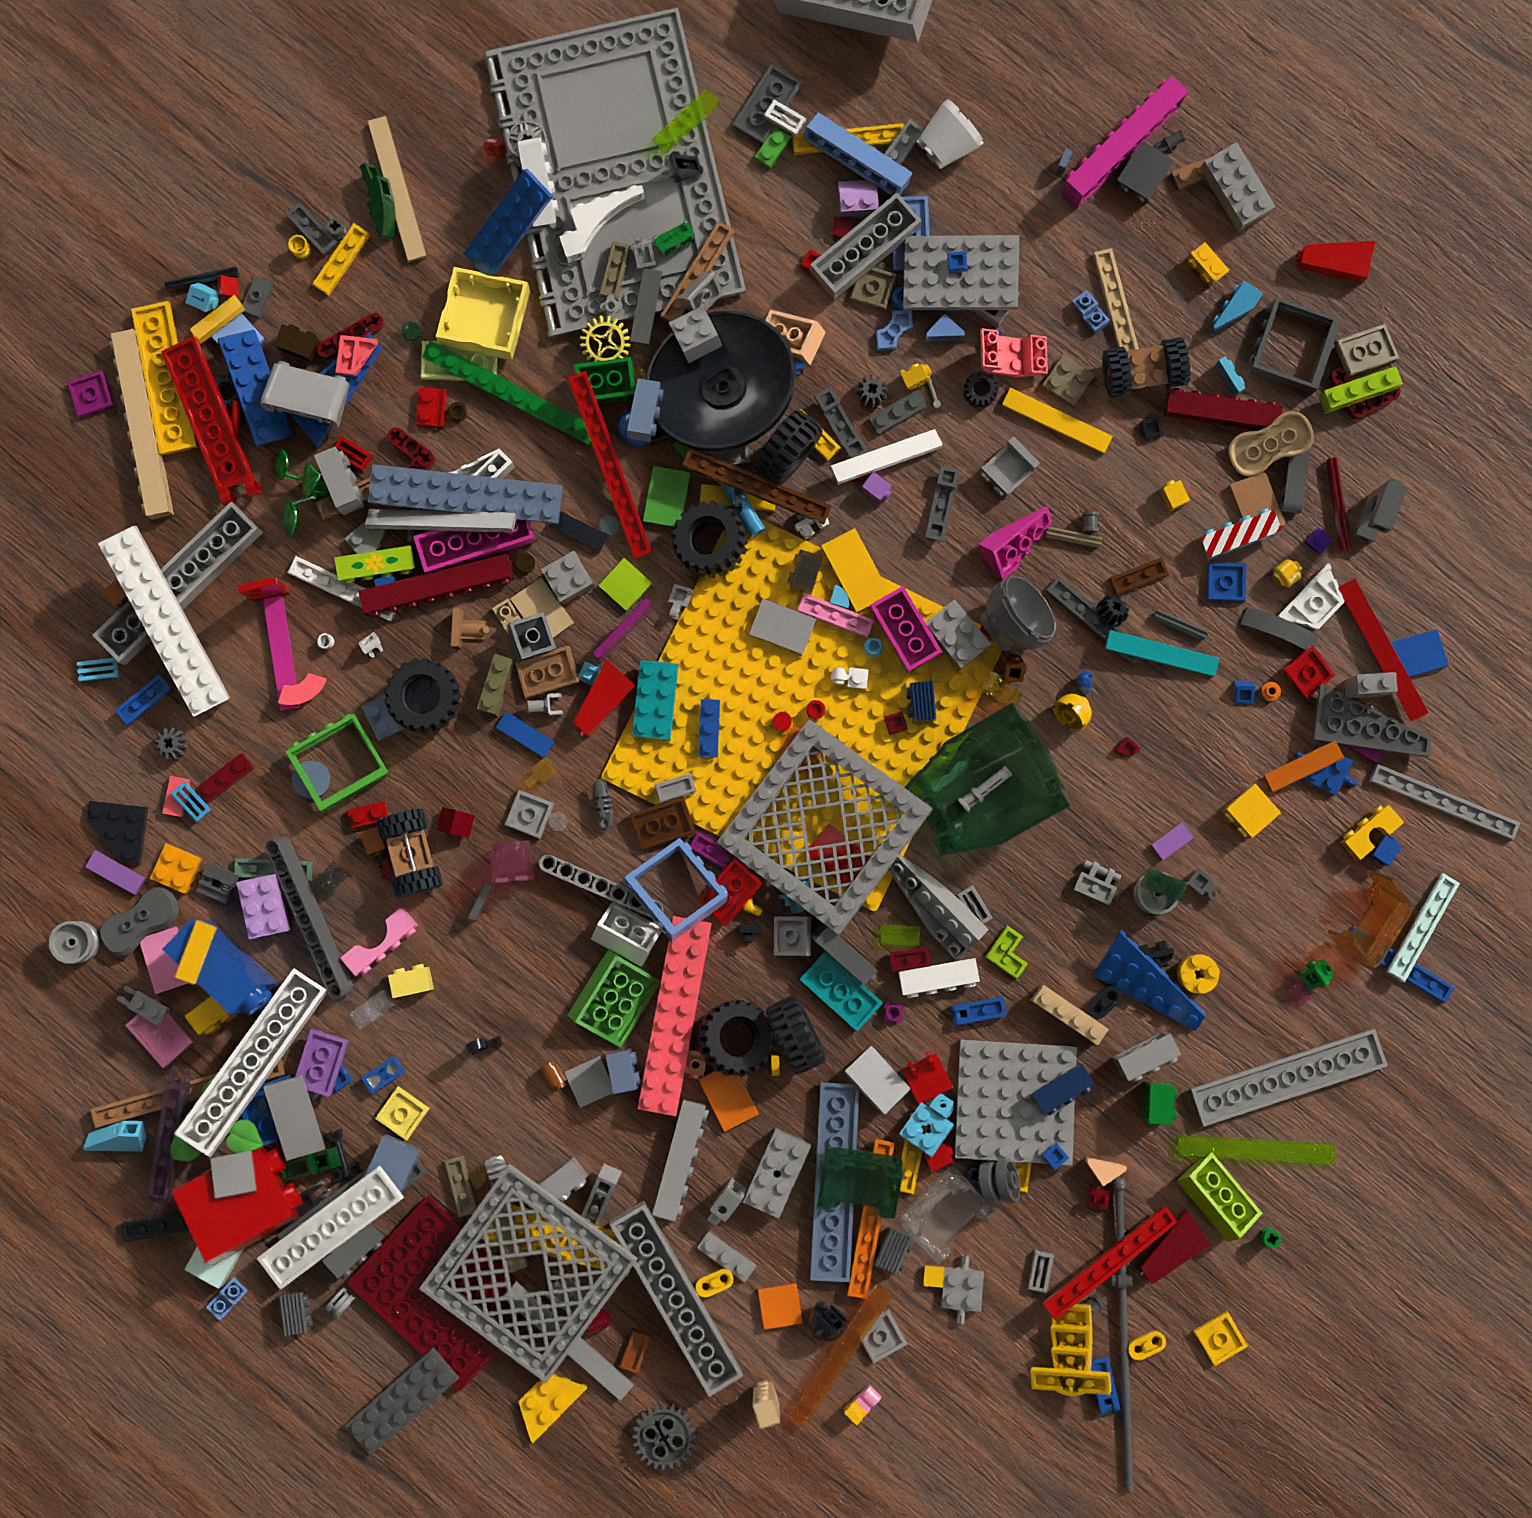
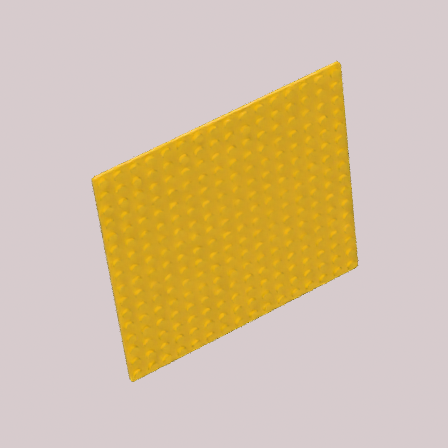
(762, 679)

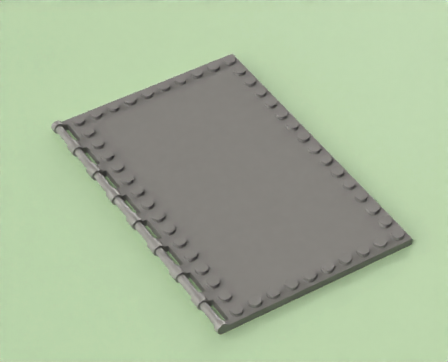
(600, 105)

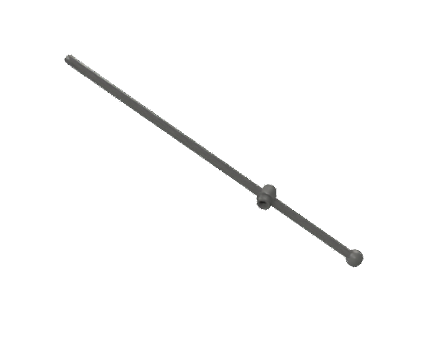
(1123, 1281)

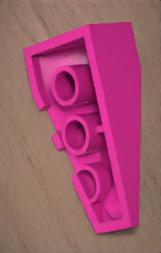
(1008, 545)

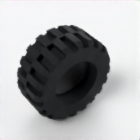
(788, 447)
(693, 522)
(398, 687)
(795, 1034)
(711, 1045)

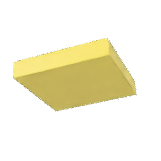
(402, 1113)

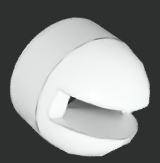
(323, 641)

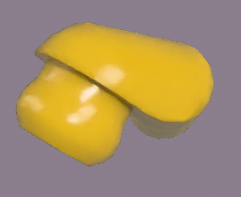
(752, 908)

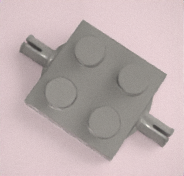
(962, 1289)

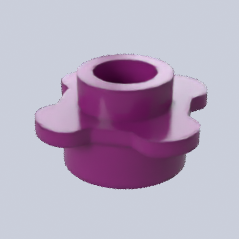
(889, 1016)

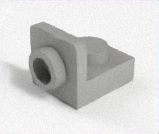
(643, 253)

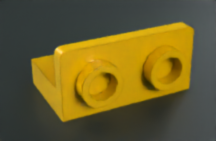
(1207, 264)

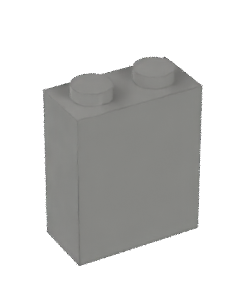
(1370, 685)

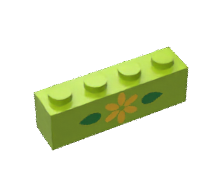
(1360, 389)
(375, 563)

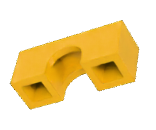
(1358, 842)

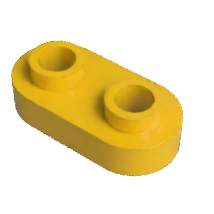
(714, 1282)
(1147, 1348)

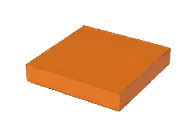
(780, 1306)

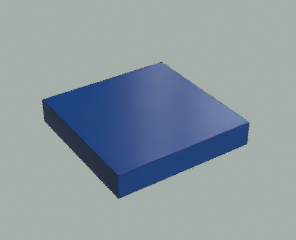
(1226, 582)

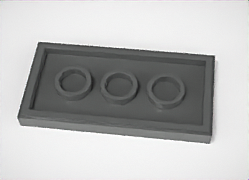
(773, 86)

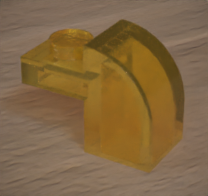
(1001, 691)

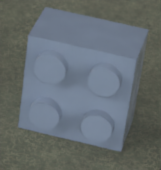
(623, 1070)

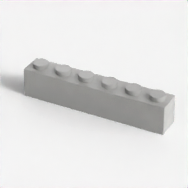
(679, 1160)

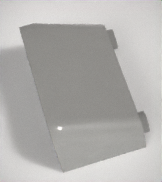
(305, 394)

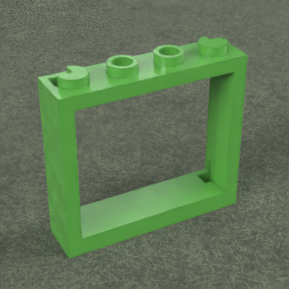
(314, 739)

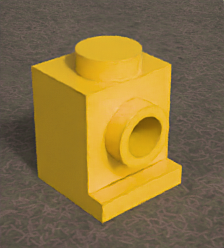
(916, 375)

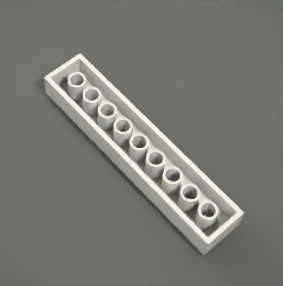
(164, 620)
(251, 1063)

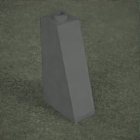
(842, 952)

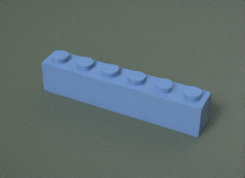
(857, 155)

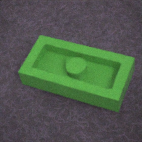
(772, 147)

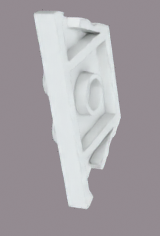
(1315, 602)

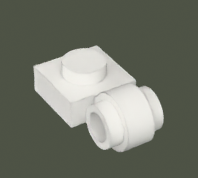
(856, 677)

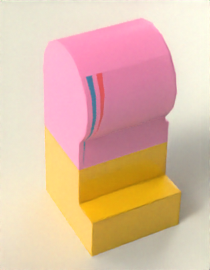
(862, 1404)

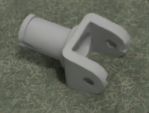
(544, 705)

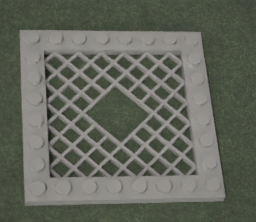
(848, 904)
(494, 1330)

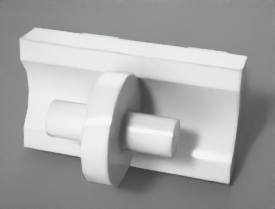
(804, 526)

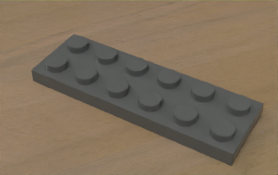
(402, 1401)

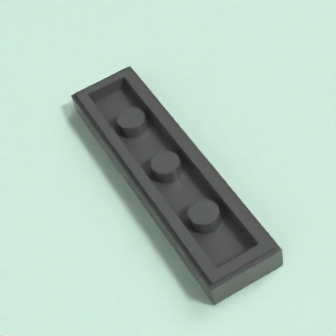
(646, 307)

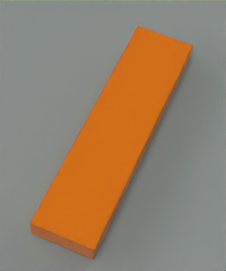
(1304, 766)

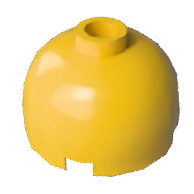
(1073, 711)

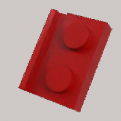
(431, 407)

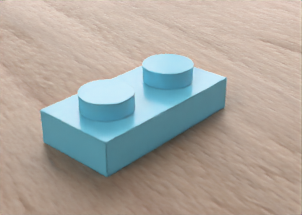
(1227, 371)

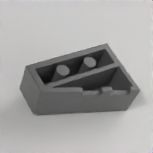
(352, 1252)

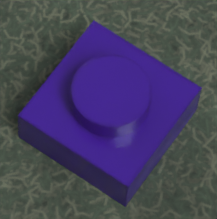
(1318, 541)

